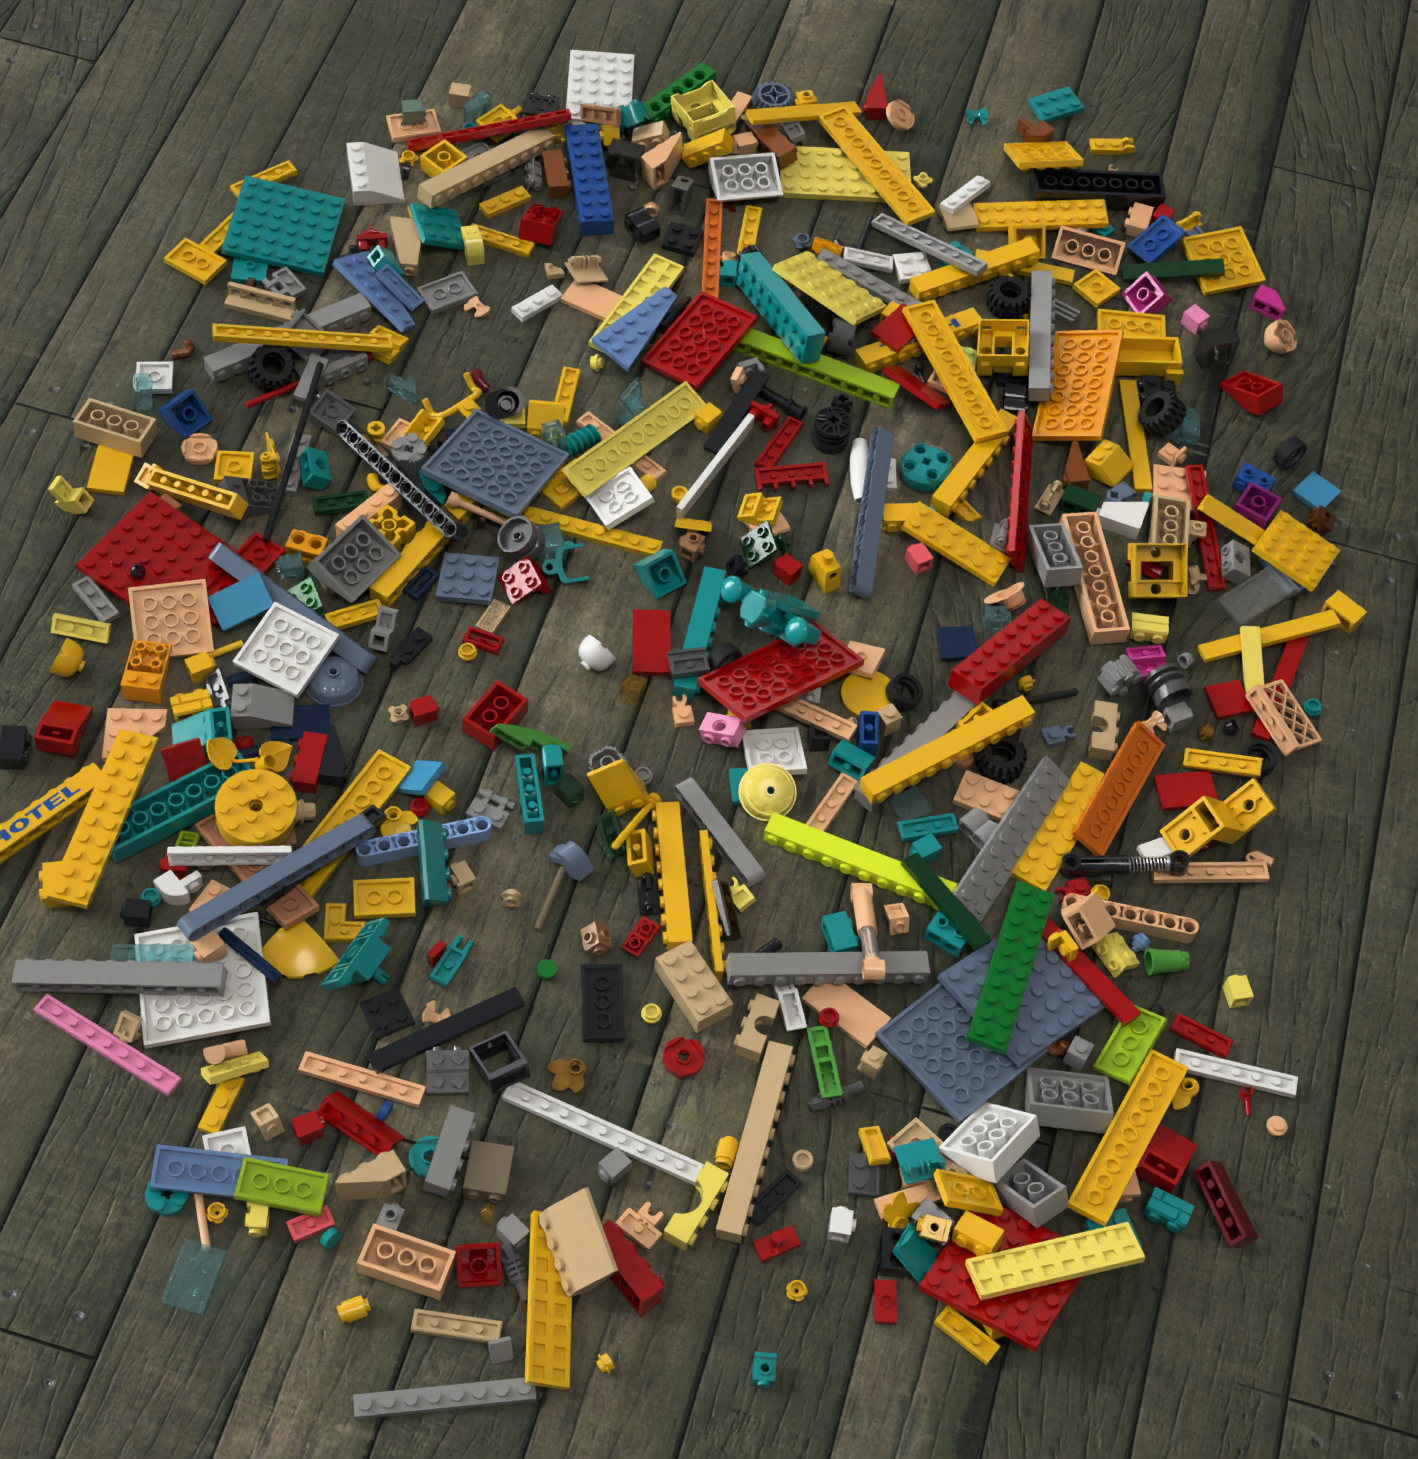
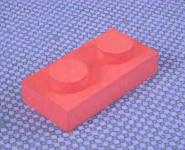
(309, 1225)

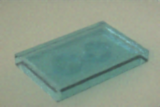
(194, 1277)

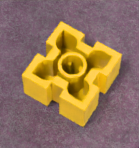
(394, 528)

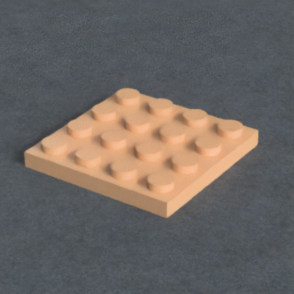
(173, 615)

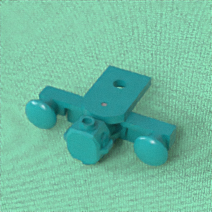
(767, 608)

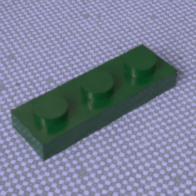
(338, 502)

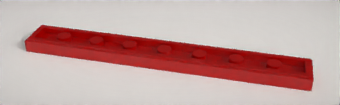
(1209, 545)
(1285, 670)
(1096, 981)

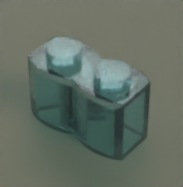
(477, 106)
(143, 386)

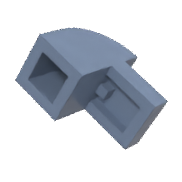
(573, 860)

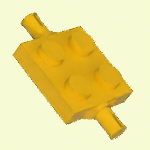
(498, 114)

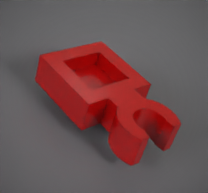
(1076, 886)

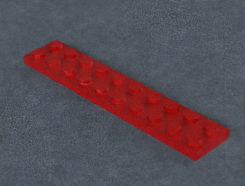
(1020, 492)

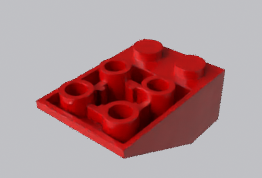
(540, 224)
(62, 728)
(1165, 1159)

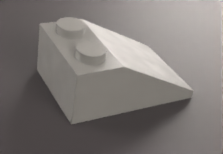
(261, 707)

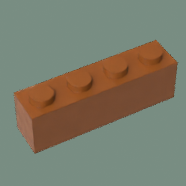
(771, 141)

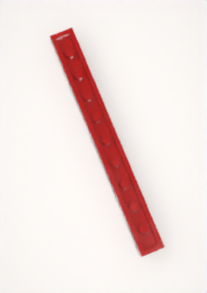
(496, 129)

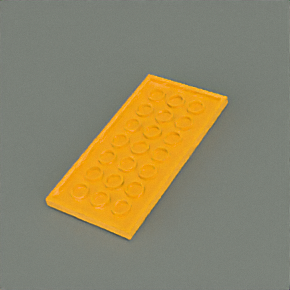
(1082, 386)

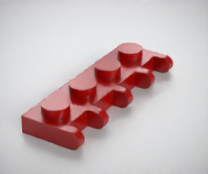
(791, 475)

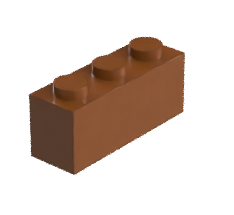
(555, 174)

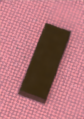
(726, 910)

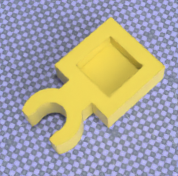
(741, 896)

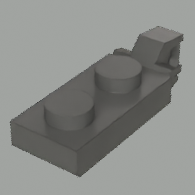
(218, 689)

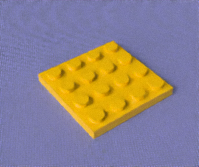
(1043, 155)
(1239, 260)
(1296, 550)

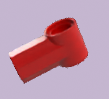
(1150, 569)

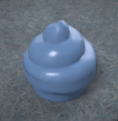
(1140, 942)

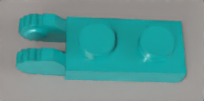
(451, 962)

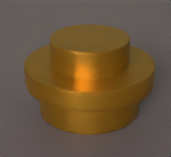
(1206, 731)

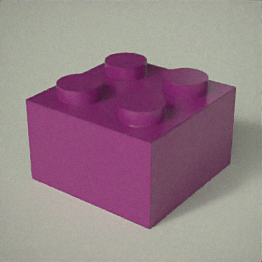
(1257, 505)

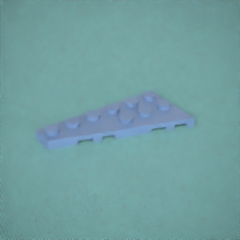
(361, 274)

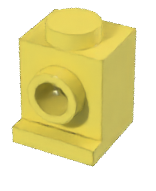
(257, 1219)

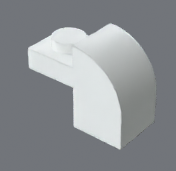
(176, 891)

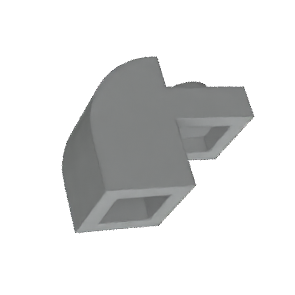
(385, 629)

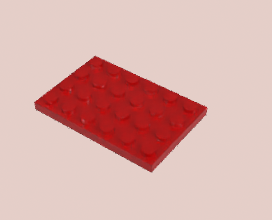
(699, 340)

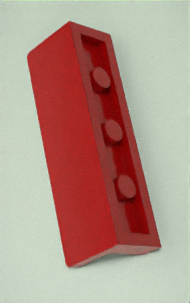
(358, 1123)

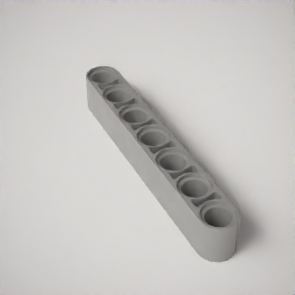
(722, 835)

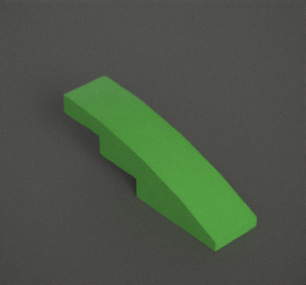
(524, 737)
(824, 1062)

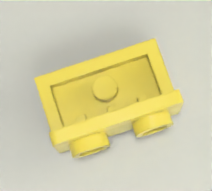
(1115, 954)

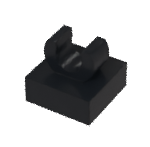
(736, 566)

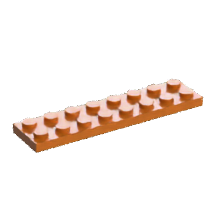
(1118, 789)

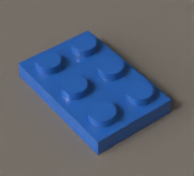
(1156, 240)

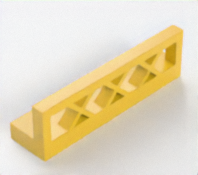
(1231, 519)

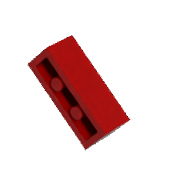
(308, 762)

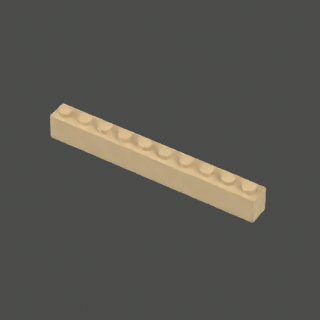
(485, 167)
(754, 1143)

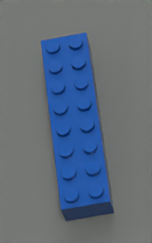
(589, 180)

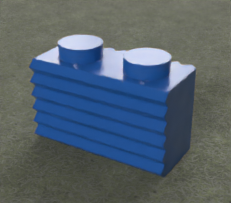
(868, 732)

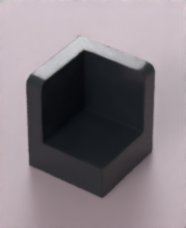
(818, 740)

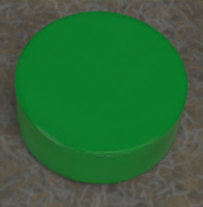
(547, 970)

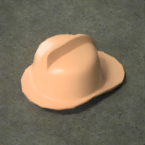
(1011, 597)

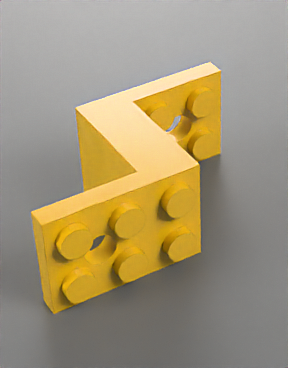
(1219, 819)

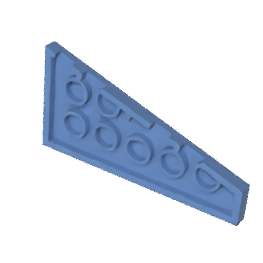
(634, 330)

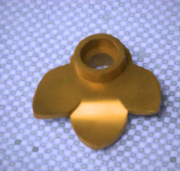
(565, 1077)

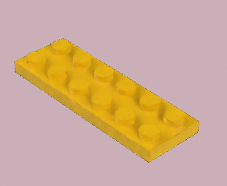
(955, 543)

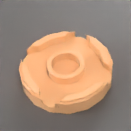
(899, 115)
(199, 449)

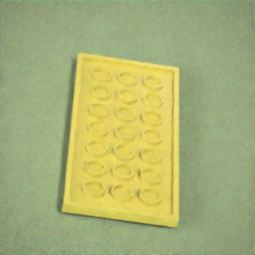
(832, 176)

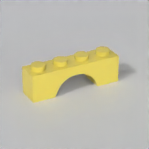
(683, 1227)

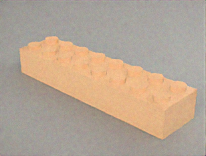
(1098, 589)

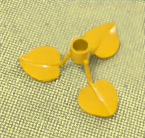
(273, 755)

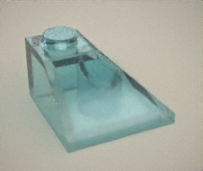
(630, 402)

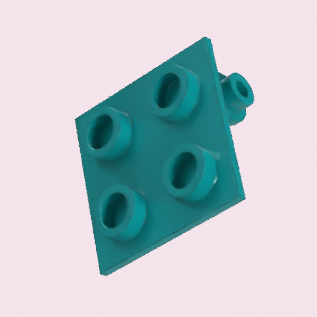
(919, 1160)

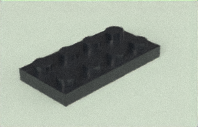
(602, 1003)

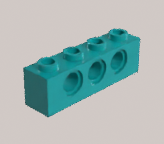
(529, 794)

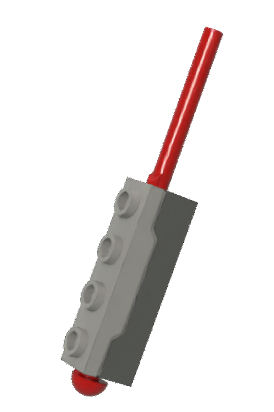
(341, 365)

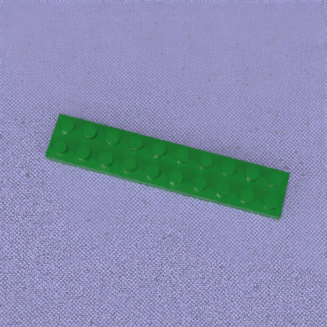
(1010, 968)

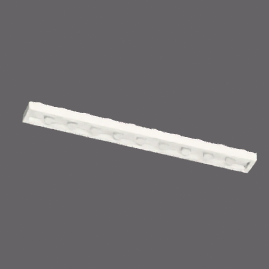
(603, 1132)

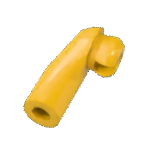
(373, 482)

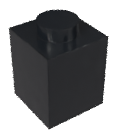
(137, 912)

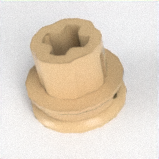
(305, 811)

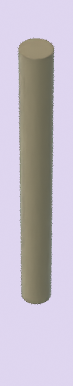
(550, 899)

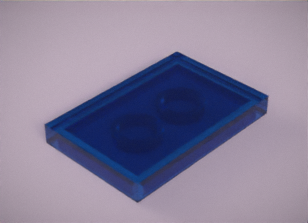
(305, 718)

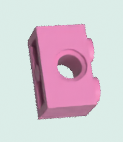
(722, 730)

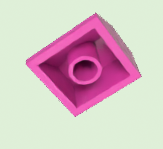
(1147, 295)

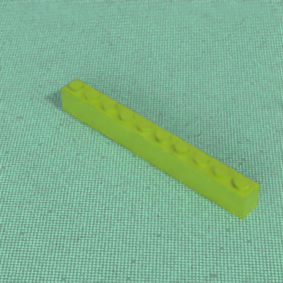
(825, 371)

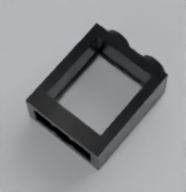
(506, 1075)

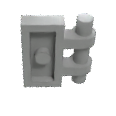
(287, 281)
(497, 816)

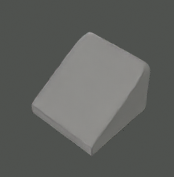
(500, 1350)

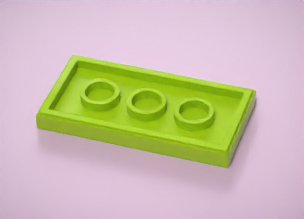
(1130, 1046)
(281, 1186)

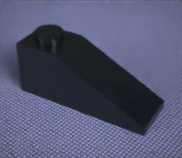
(333, 764)

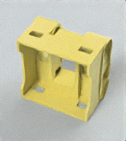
(703, 111)

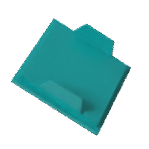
(914, 1253)

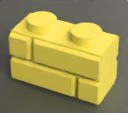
(1148, 628)

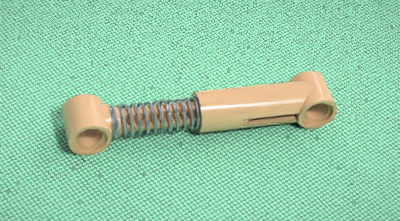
(861, 896)

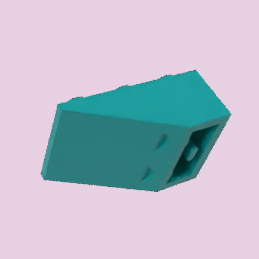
(205, 725)

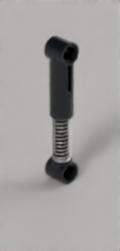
(1122, 864)

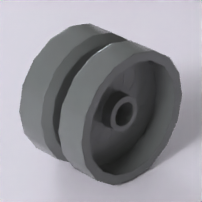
(521, 538)

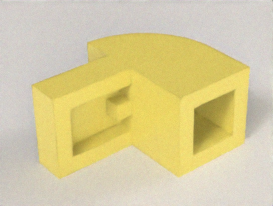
(473, 245)
(68, 498)

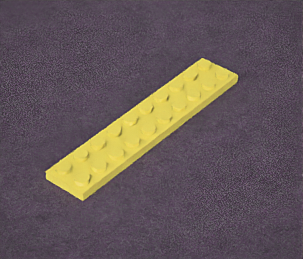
(634, 439)

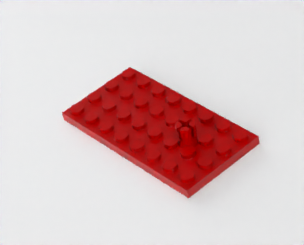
(778, 674)

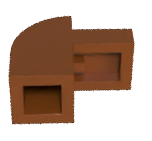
(1039, 133)

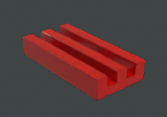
(482, 642)

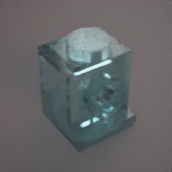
(290, 566)
(995, 617)

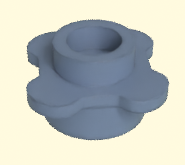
(802, 241)

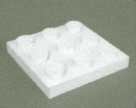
(620, 498)
(775, 746)

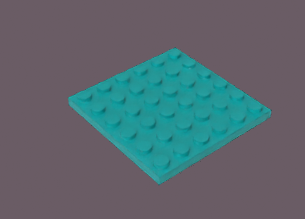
(283, 226)

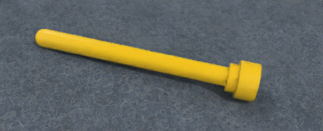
(653, 798)

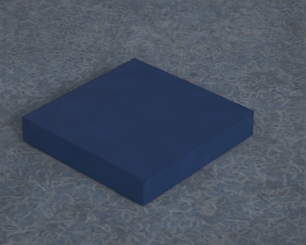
(956, 642)

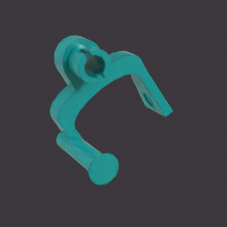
(557, 563)

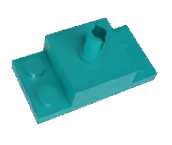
(361, 958)

